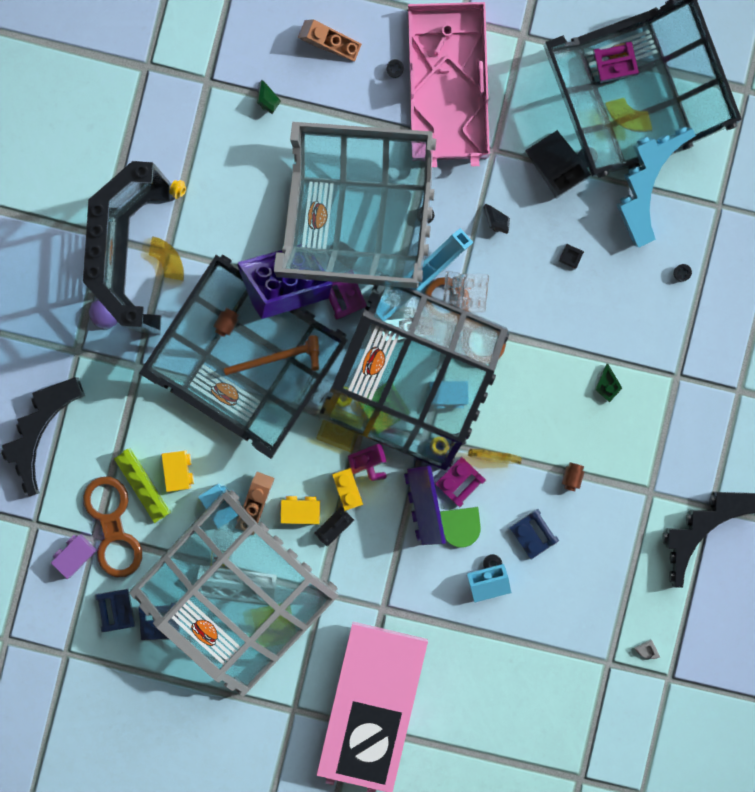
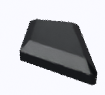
(496, 219)

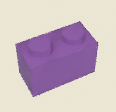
(73, 556)

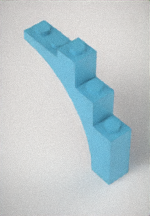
(652, 156)
(444, 256)

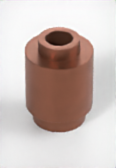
(226, 322)
(573, 476)

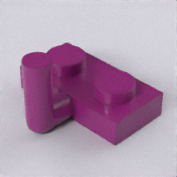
(367, 460)

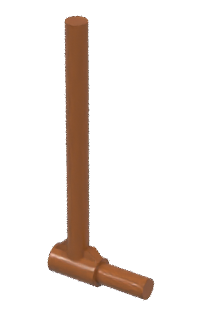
(311, 348)

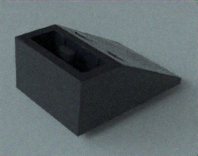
(558, 164)

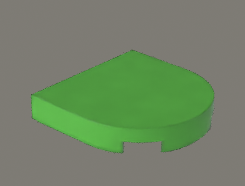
(461, 526)

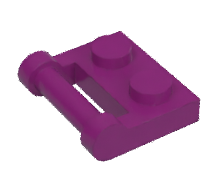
(618, 67)
(352, 297)
(455, 477)

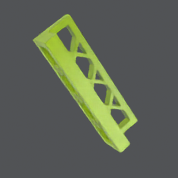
(142, 485)

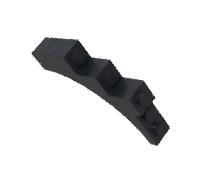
(24, 450)
(700, 522)

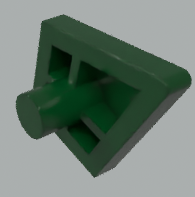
(267, 98)
(608, 384)

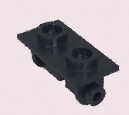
(334, 526)

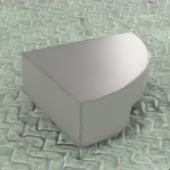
(647, 650)

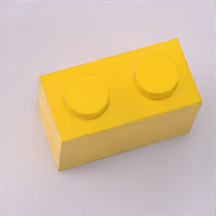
(177, 470)
(347, 489)
(300, 511)

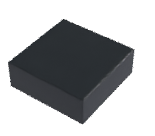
(571, 256)

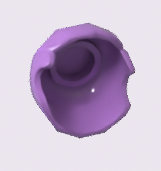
(101, 316)

